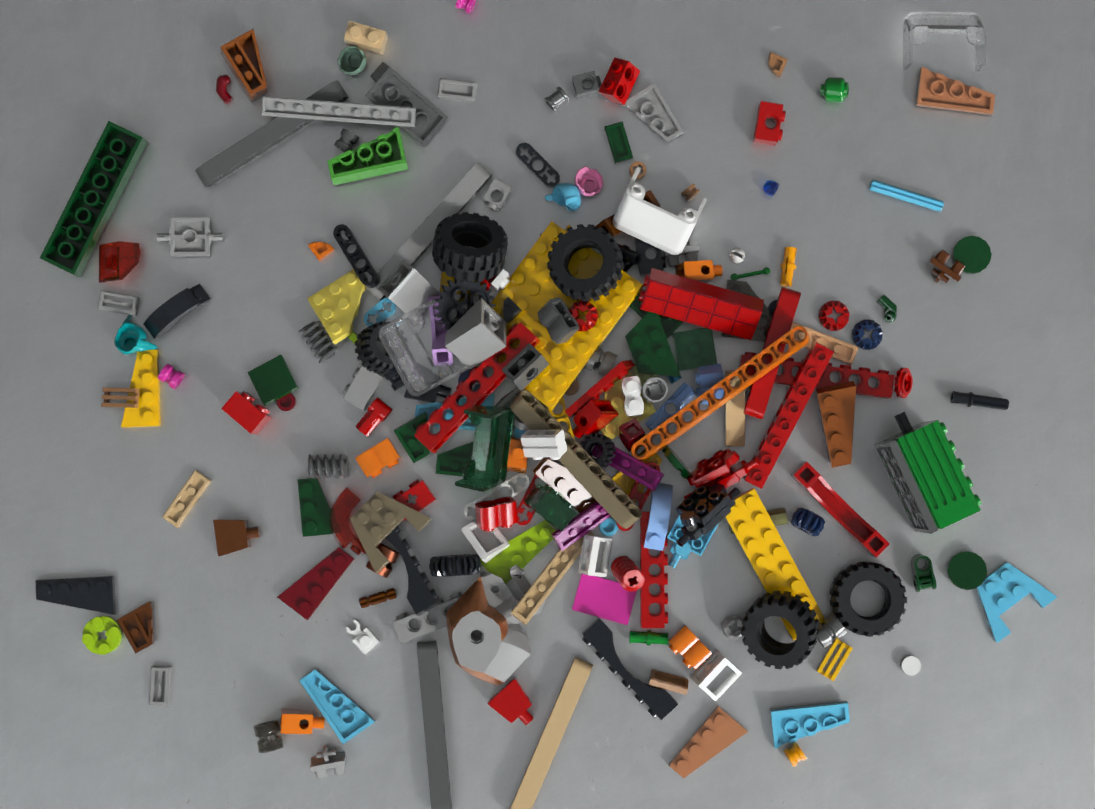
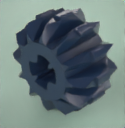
(808, 521)

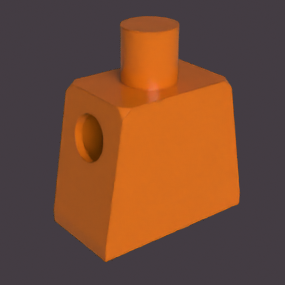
(693, 270)
(516, 459)
(291, 722)

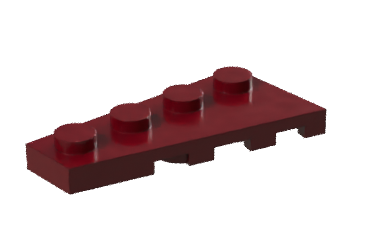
(315, 585)

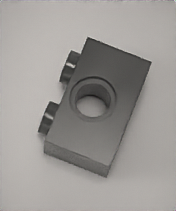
(525, 367)

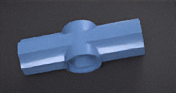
(679, 399)

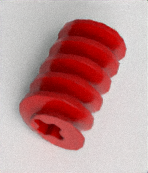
(627, 573)

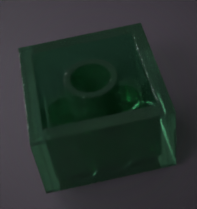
(694, 349)
(550, 507)

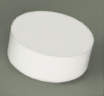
(910, 665)

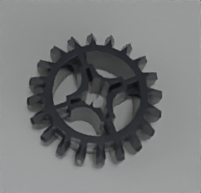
(455, 565)

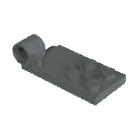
(394, 90)

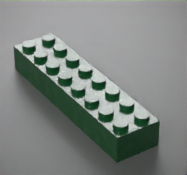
(94, 199)

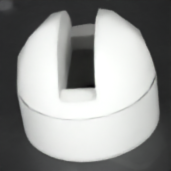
(735, 259)

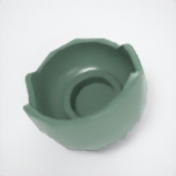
(352, 60)

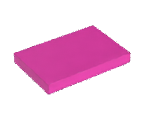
(603, 599)

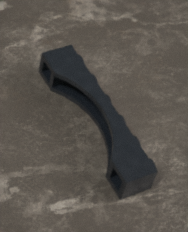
(419, 593)
(657, 699)

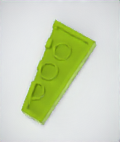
(521, 550)

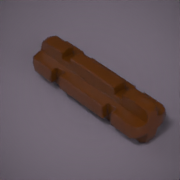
(377, 598)

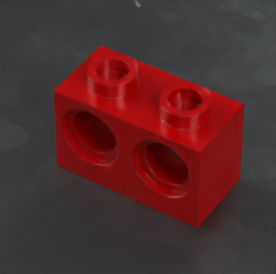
(619, 81)

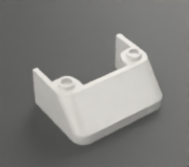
(652, 222)

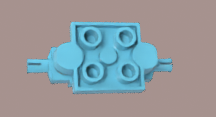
(696, 546)

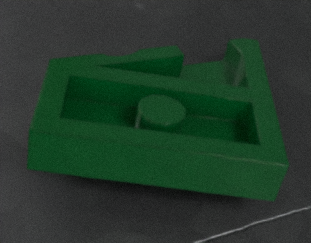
(452, 461)

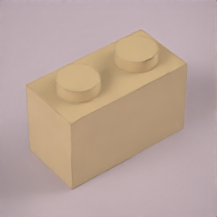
(365, 37)

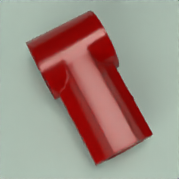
(377, 413)

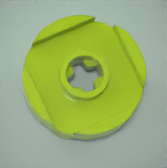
(91, 637)

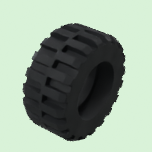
(572, 242)
(465, 262)
(892, 608)
(770, 650)

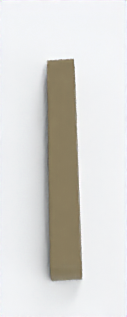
(579, 462)

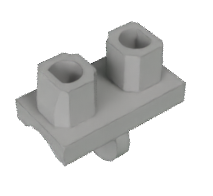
(689, 251)
(327, 760)

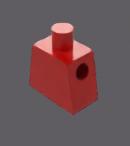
(594, 417)
(512, 702)

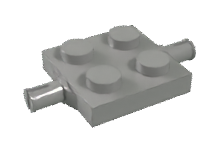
(189, 237)

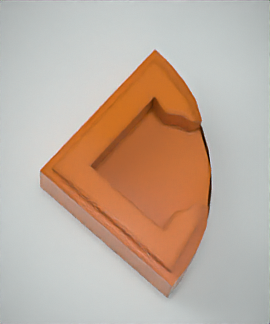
(321, 249)

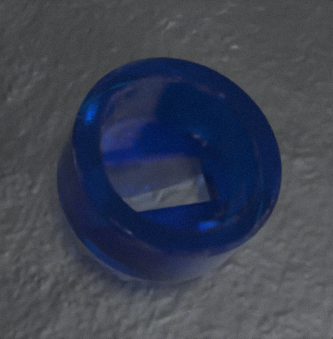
(770, 187)

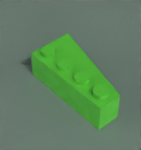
(370, 160)

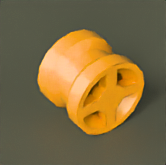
(795, 754)

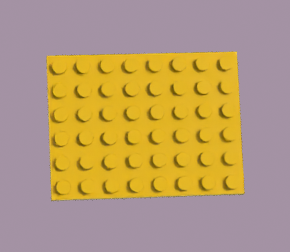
(532, 288)

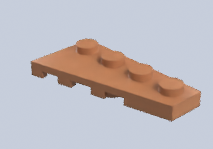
(949, 94)

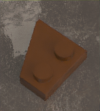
(139, 627)

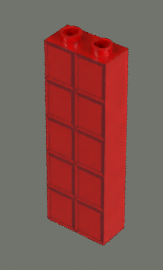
(701, 304)

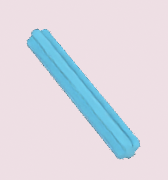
(906, 195)

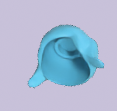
(565, 195)

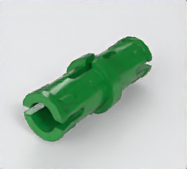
(648, 637)

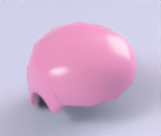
(588, 181)

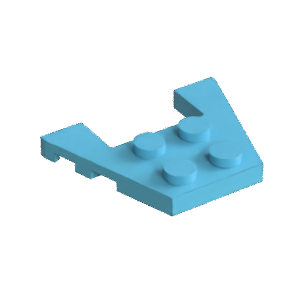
(1003, 590)

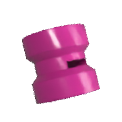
(172, 376)

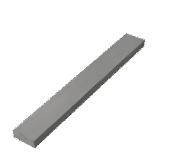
(338, 111)

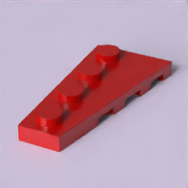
(604, 384)

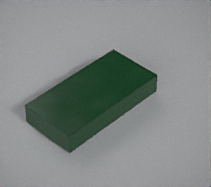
(618, 142)

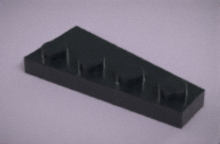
(83, 593)

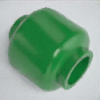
(834, 89)

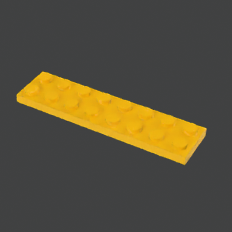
(768, 552)

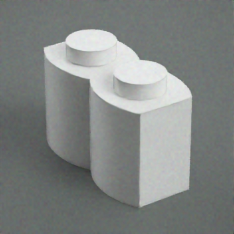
(631, 390)

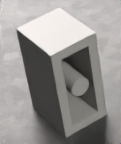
(362, 387)

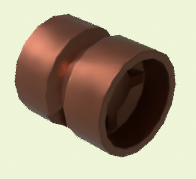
(391, 554)

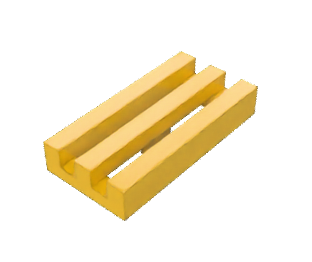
(826, 673)

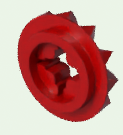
(591, 316)
(828, 322)
(903, 382)

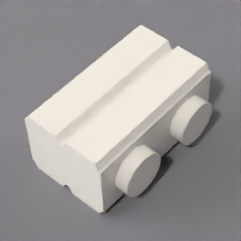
(544, 444)

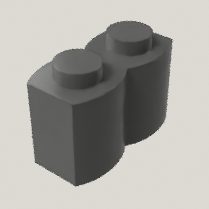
(558, 320)

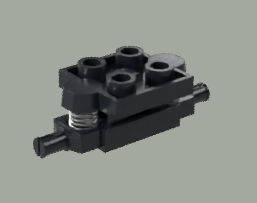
(704, 510)

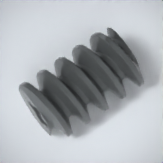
(319, 341)
(331, 466)

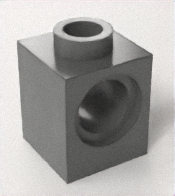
(581, 91)

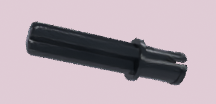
(979, 400)

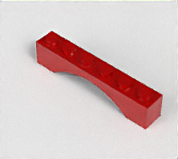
(852, 522)

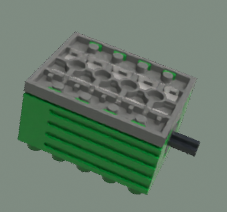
(927, 475)

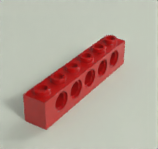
(649, 619)

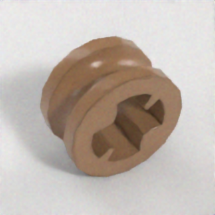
(636, 164)
(690, 192)

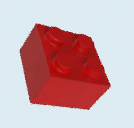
(246, 412)

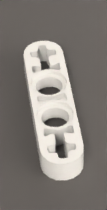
(494, 493)

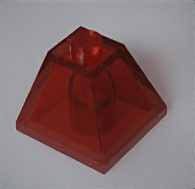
(117, 260)

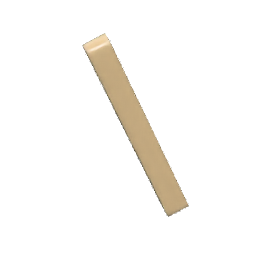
(552, 734)

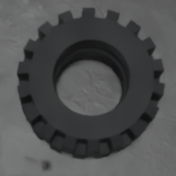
(369, 352)

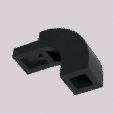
(174, 309)

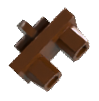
(939, 261)

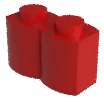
(496, 513)

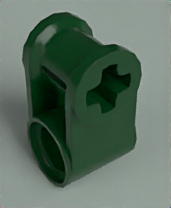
(923, 577)

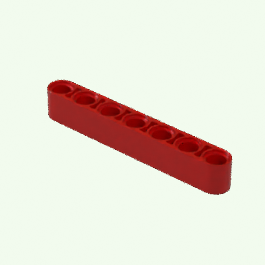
(779, 325)

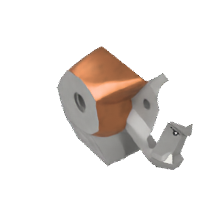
(484, 633)

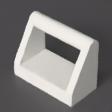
(483, 554)
(589, 556)
(710, 670)

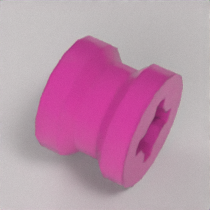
(467, 5)

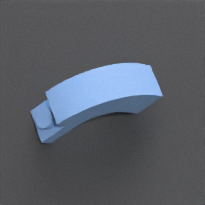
(658, 517)

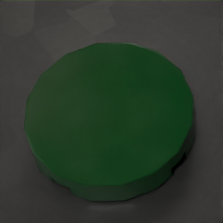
(973, 253)
(676, 462)
(967, 570)

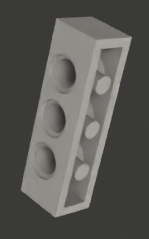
(407, 633)

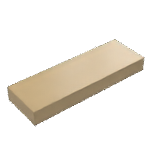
(186, 498)

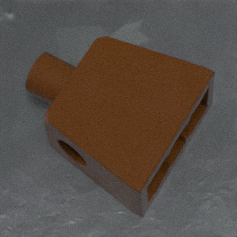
(233, 535)

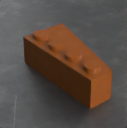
(837, 417)

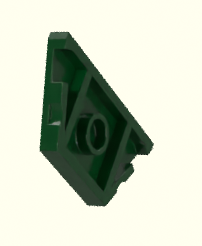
(651, 348)

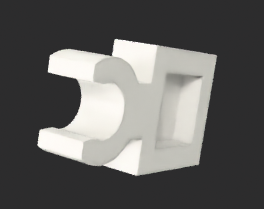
(501, 280)
(364, 638)

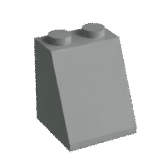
(407, 288)
(477, 335)

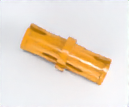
(788, 266)

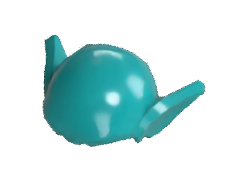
(132, 338)

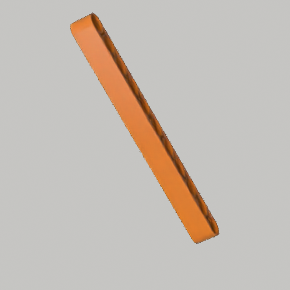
(730, 392)

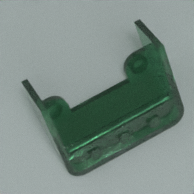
(490, 447)

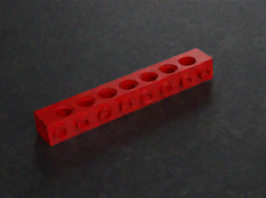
(882, 390)
(789, 412)
(434, 442)

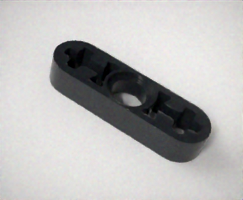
(524, 158)

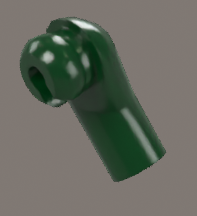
(890, 308)

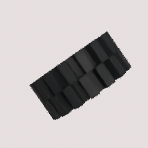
(607, 448)

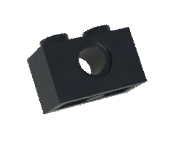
(647, 264)

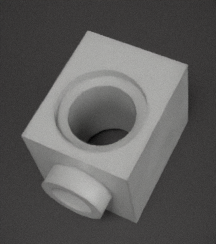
(497, 186)

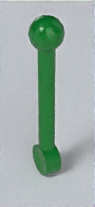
(766, 271)

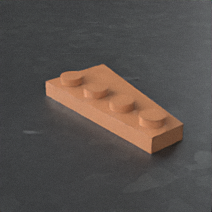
(709, 740)

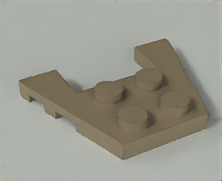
(377, 520)

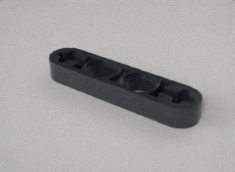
(354, 257)

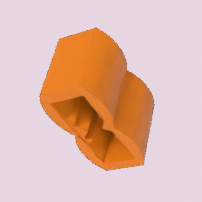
(378, 457)
(689, 647)

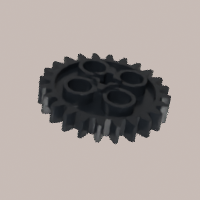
(448, 302)

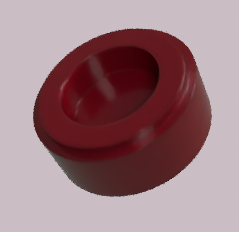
(287, 402)

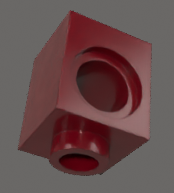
(630, 433)

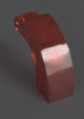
(339, 521)

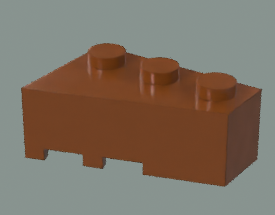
(245, 63)

